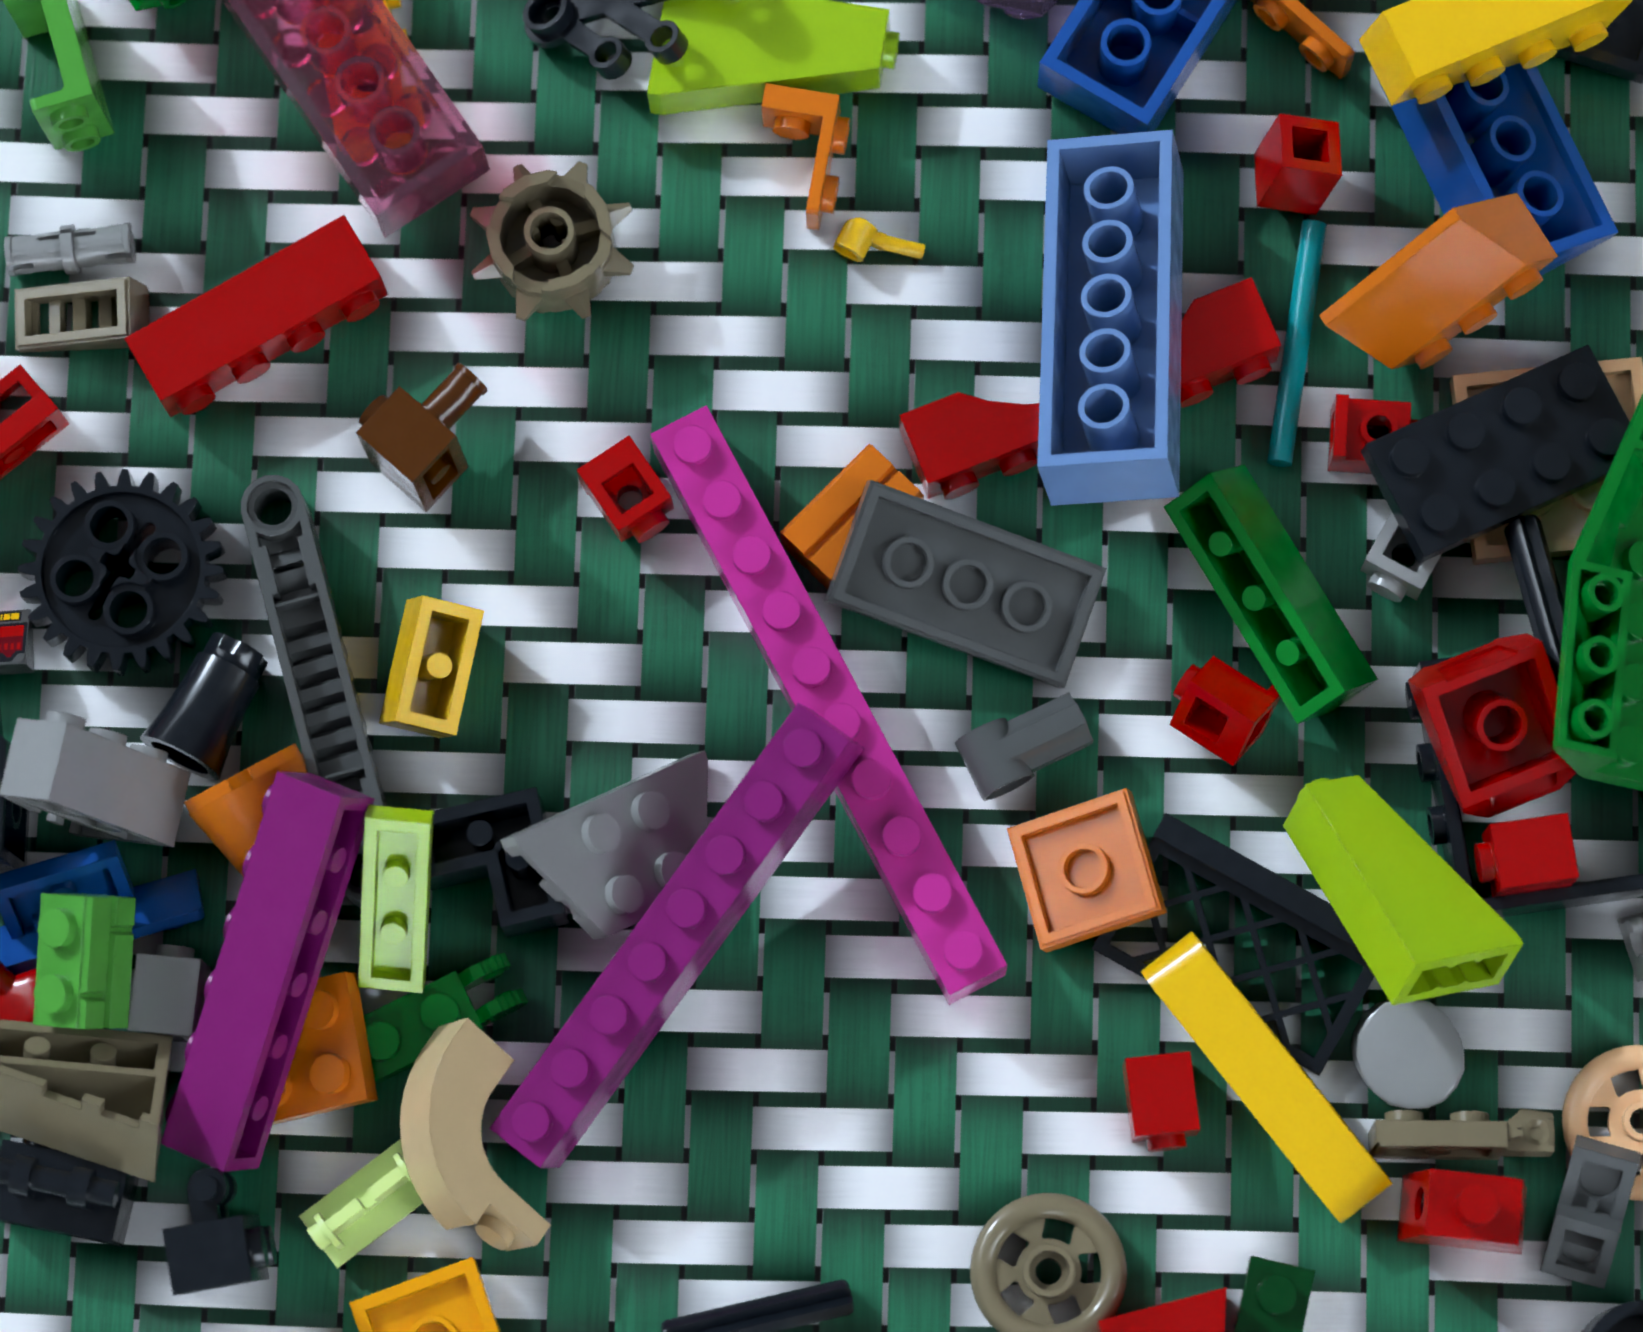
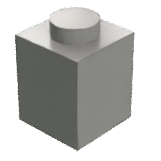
(168, 992)

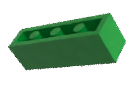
(1270, 593)

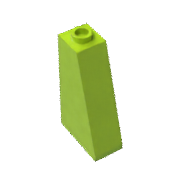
(778, 42)
(1396, 895)

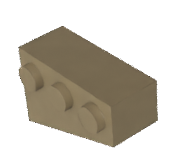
(87, 1092)

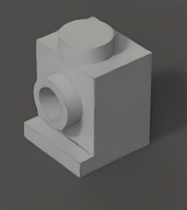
(1388, 576)

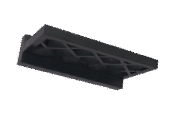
(1272, 895)

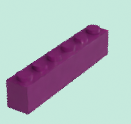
(266, 971)

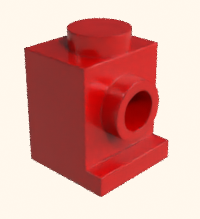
(1349, 429)
(624, 470)
(1222, 709)

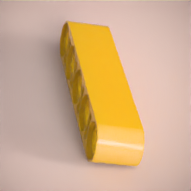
(1266, 1077)

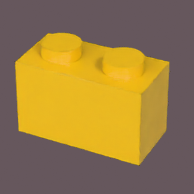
(431, 666)

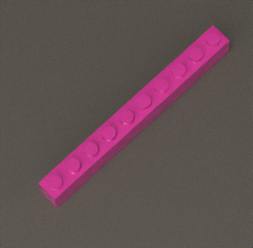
(815, 675)

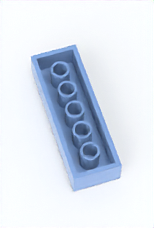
(1111, 319)

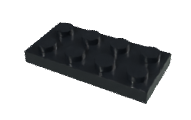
(1499, 453)

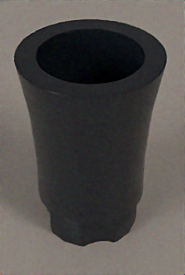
(208, 706)

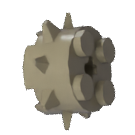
(576, 216)

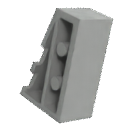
(94, 781)

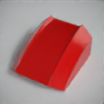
(1493, 724)

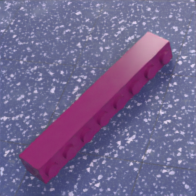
(676, 938)

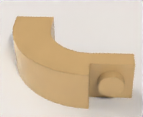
(444, 1138)

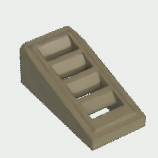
(121, 306)

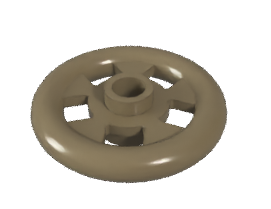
(1026, 1219)

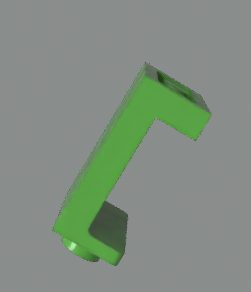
(78, 112)

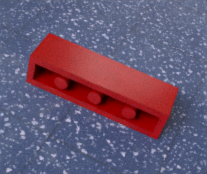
(258, 317)

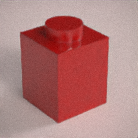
(1297, 164)
(1527, 855)
(1161, 1100)

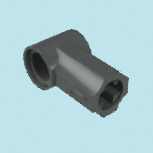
(1008, 752)

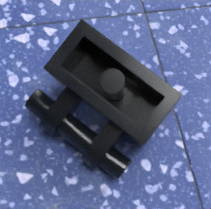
(64, 1193)
(216, 1247)

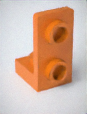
(1316, 40)
(802, 112)

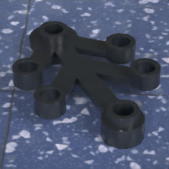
(562, 21)

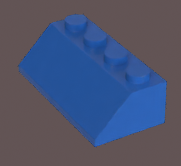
(1508, 142)

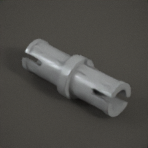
(69, 249)

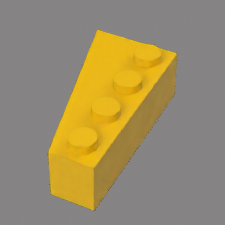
(1434, 44)

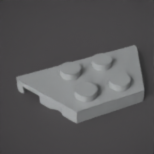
(619, 847)

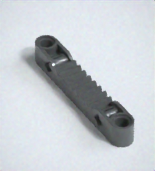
(310, 644)

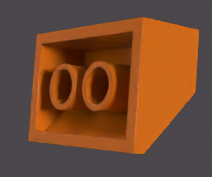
(1444, 283)

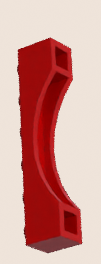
(972, 437)

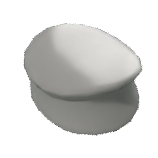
(1408, 1054)

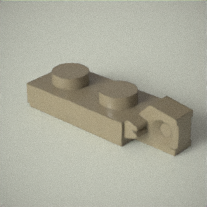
(1463, 1137)

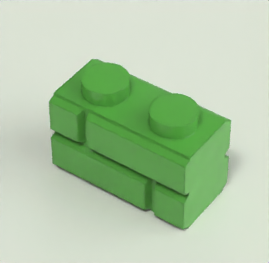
(84, 961)

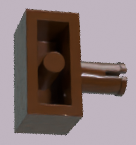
(414, 440)

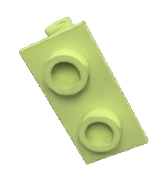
(363, 1207)

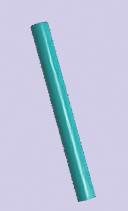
(1296, 343)

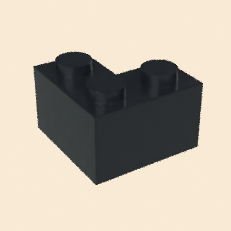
(470, 849)

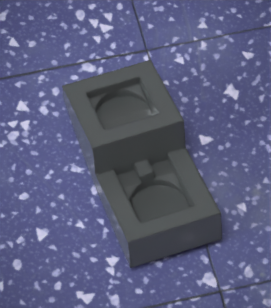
(1590, 1211)

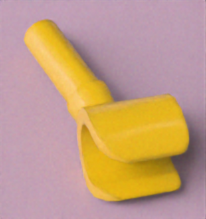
(860, 234)

